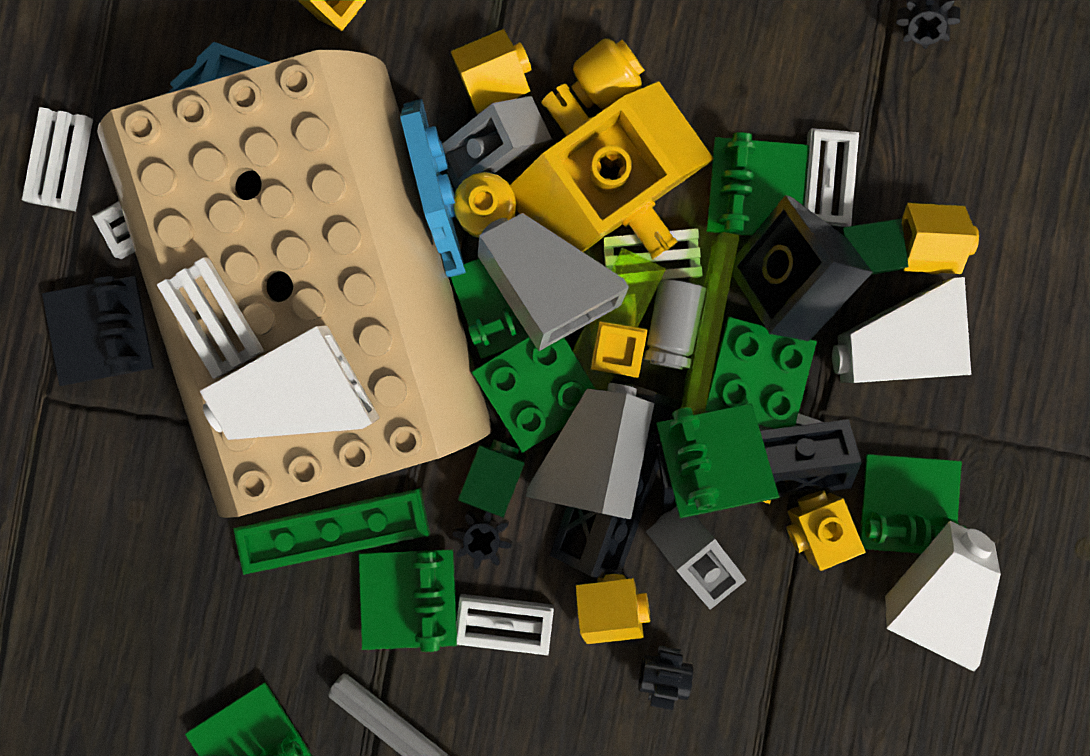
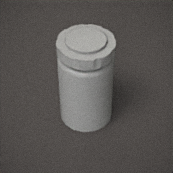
(674, 324)

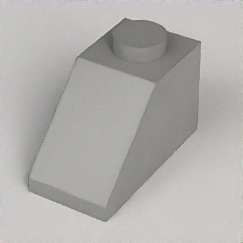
(496, 139)
(696, 556)

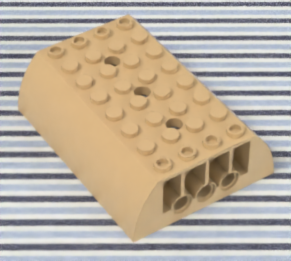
(333, 216)

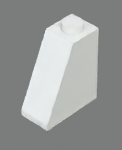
(909, 340)
(290, 392)
(948, 595)

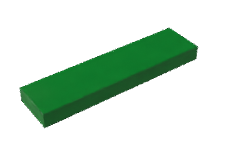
(331, 531)

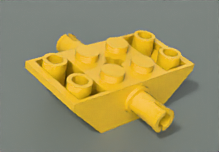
(638, 134)

